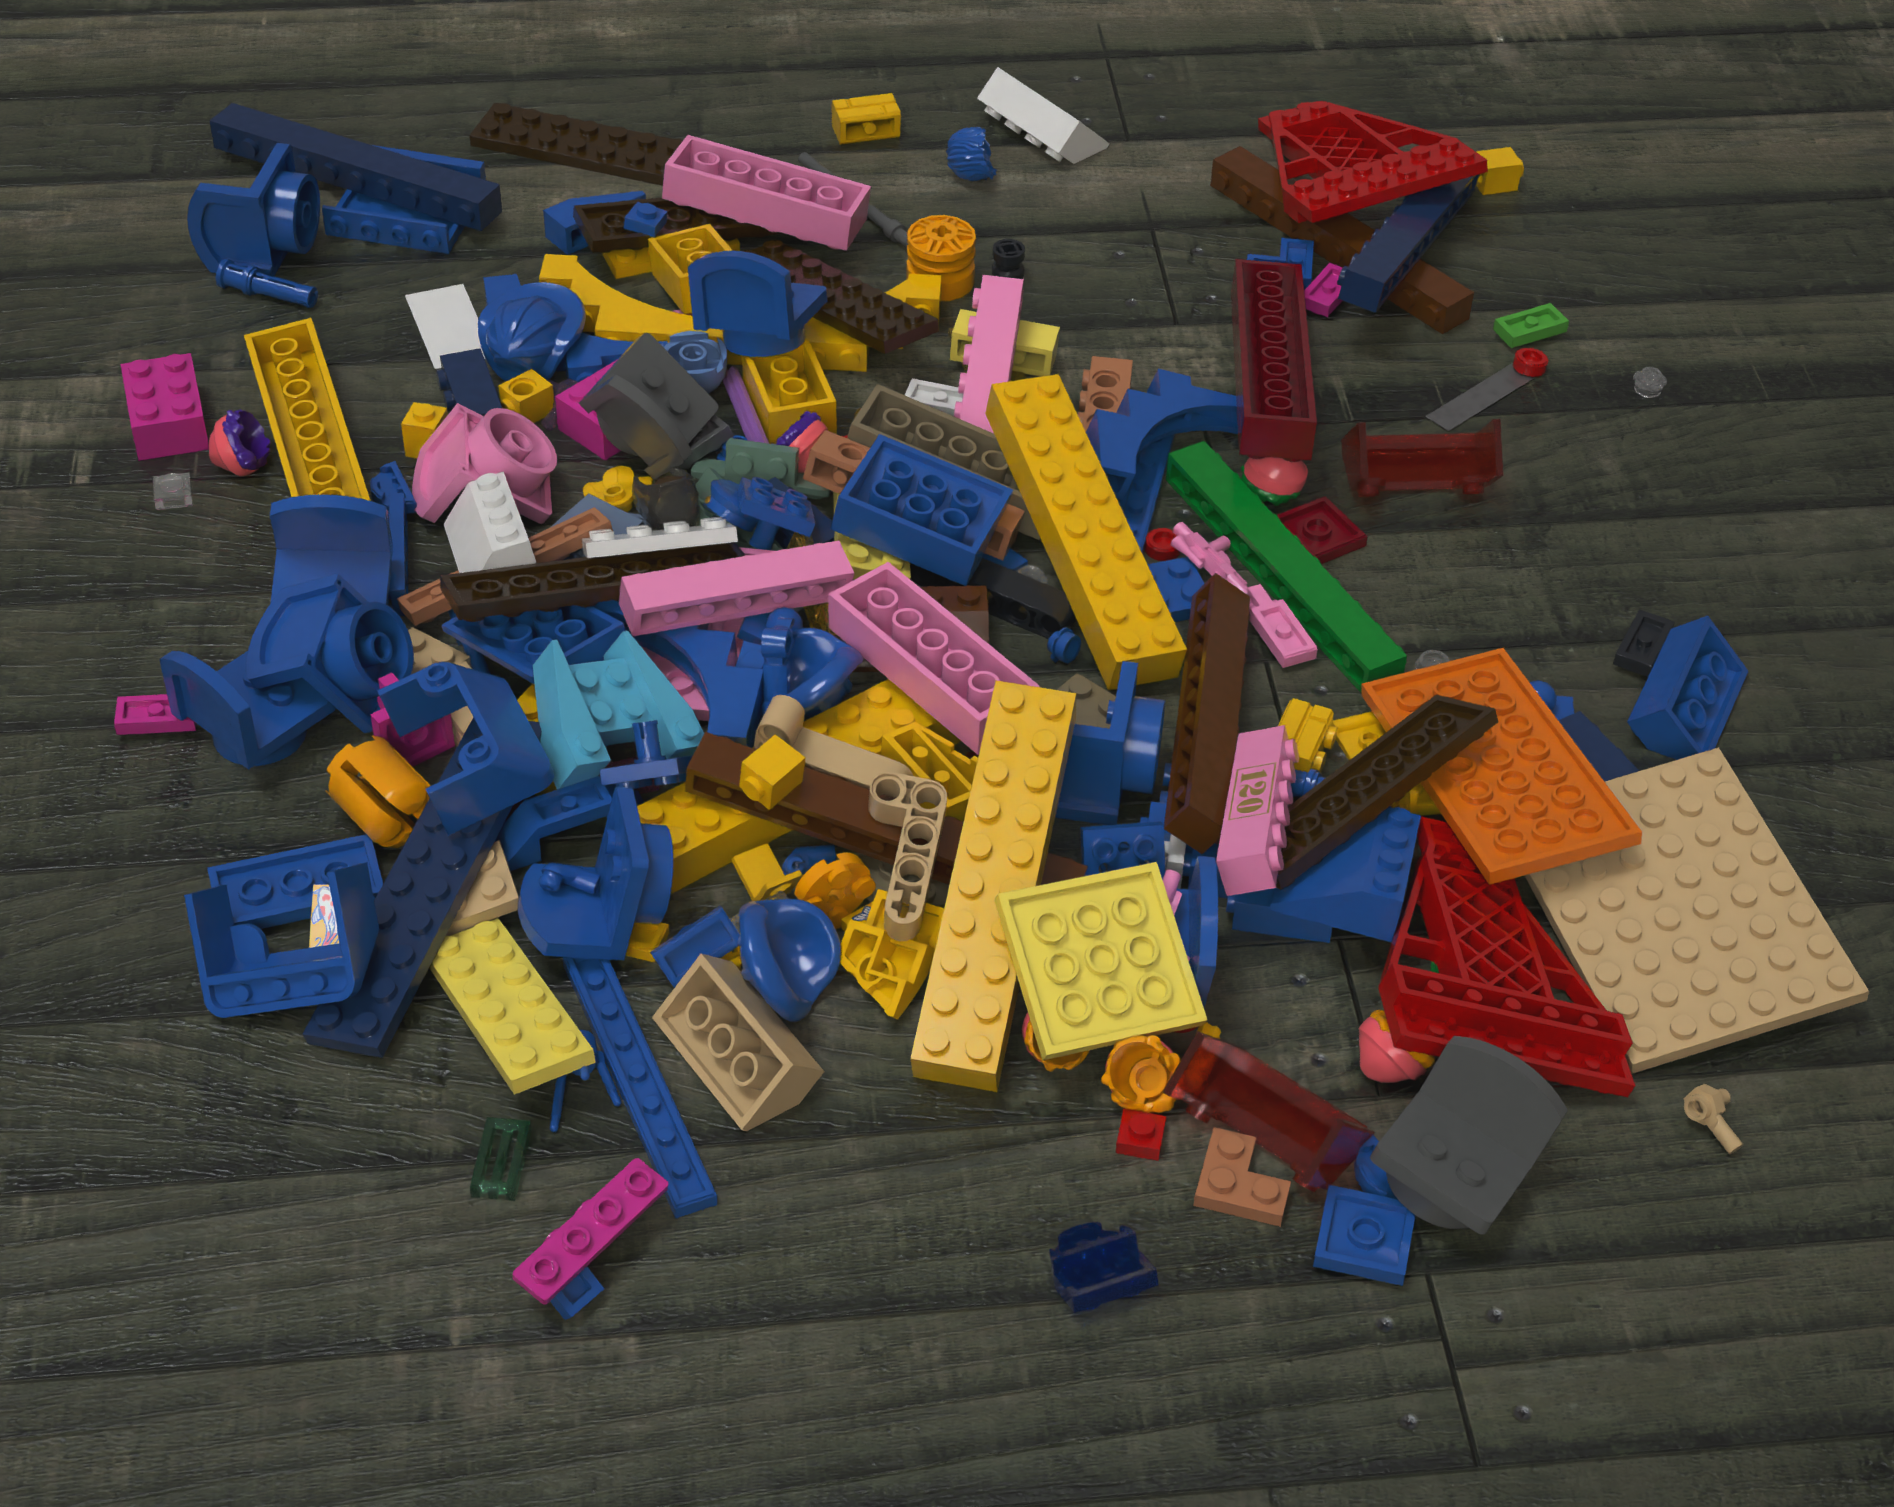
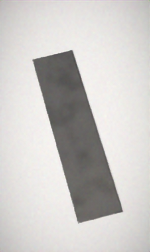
(1478, 398)

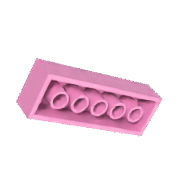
(766, 192)
(922, 649)

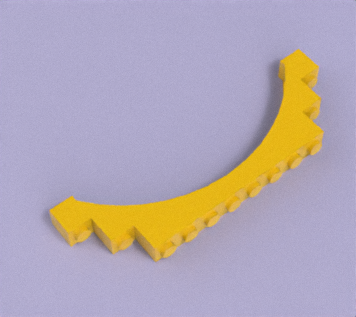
(625, 319)

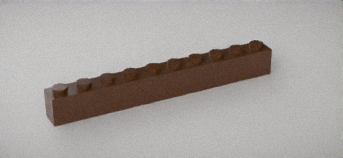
(1256, 186)
(1208, 714)
(830, 811)

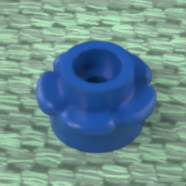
(1064, 645)

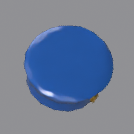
(725, 504)

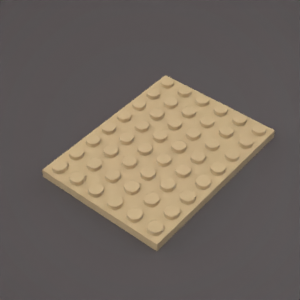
(1700, 923)

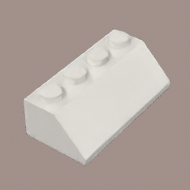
(1039, 118)
(487, 527)

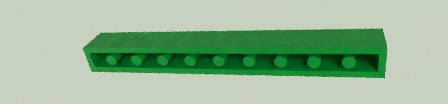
(1284, 566)

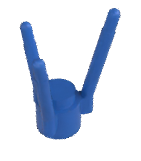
(584, 1073)

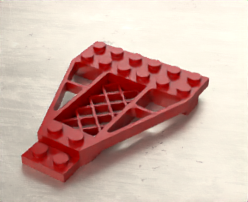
(1358, 159)
(1424, 1009)

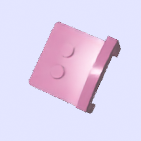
(475, 445)

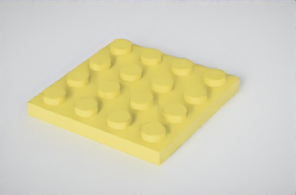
(1099, 960)

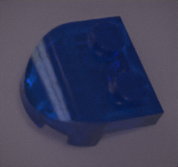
(1099, 1266)

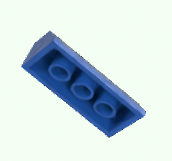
(1688, 691)

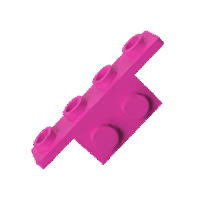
(589, 1231)

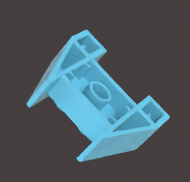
(598, 702)

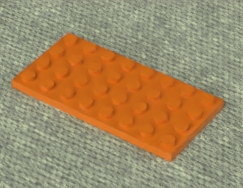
(1524, 788)

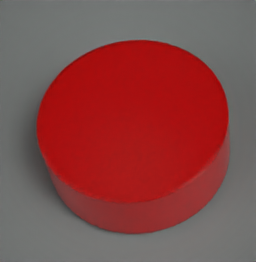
(1530, 362)
(1158, 545)

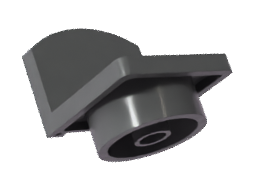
(650, 406)
(1469, 1135)

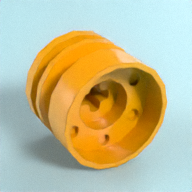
(944, 248)

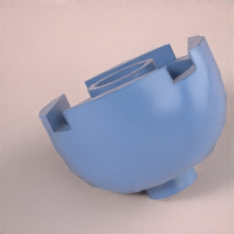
(700, 357)

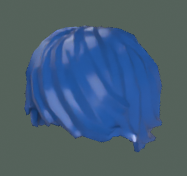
(970, 154)

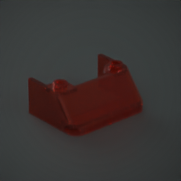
(1422, 460)
(1264, 1103)

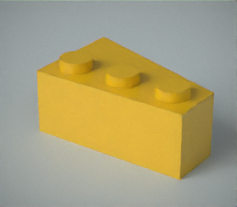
(933, 759)

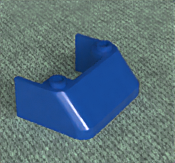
(498, 766)
(245, 979)

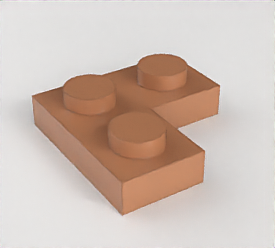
(1230, 1186)

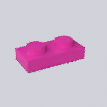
(1323, 292)
(148, 715)

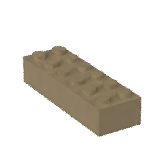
(937, 435)

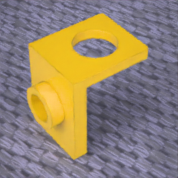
(762, 873)

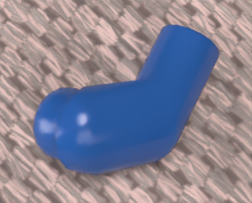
(805, 857)

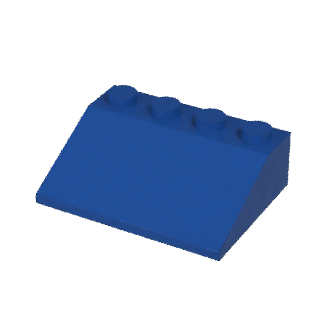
(921, 509)
(520, 640)
(1359, 881)

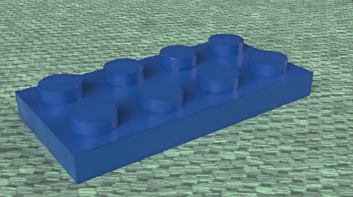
(280, 885)

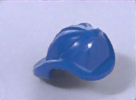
(530, 329)
(819, 670)
(788, 953)

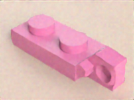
(1279, 628)

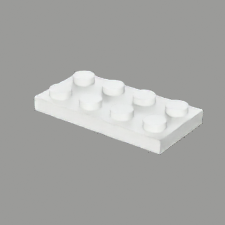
(674, 536)

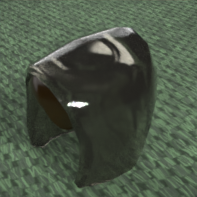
(668, 500)

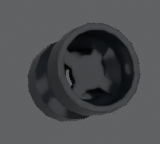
(1008, 259)

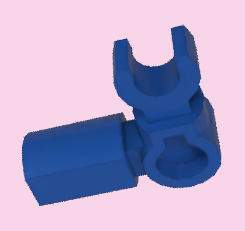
(777, 646)

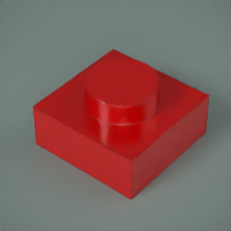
(1140, 1134)

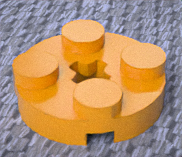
(847, 878)

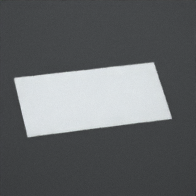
(445, 321)

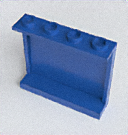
(387, 223)

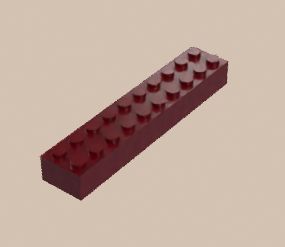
(1272, 361)

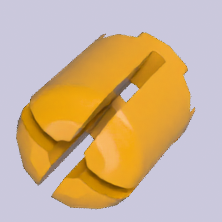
(382, 793)

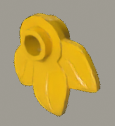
(616, 487)

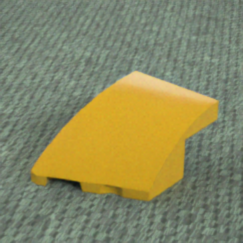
(888, 967)

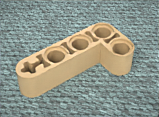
(822, 752)
(910, 858)

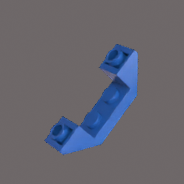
(553, 814)

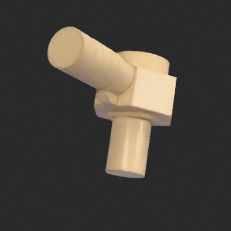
(1706, 1107)

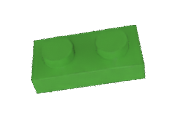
(1531, 325)

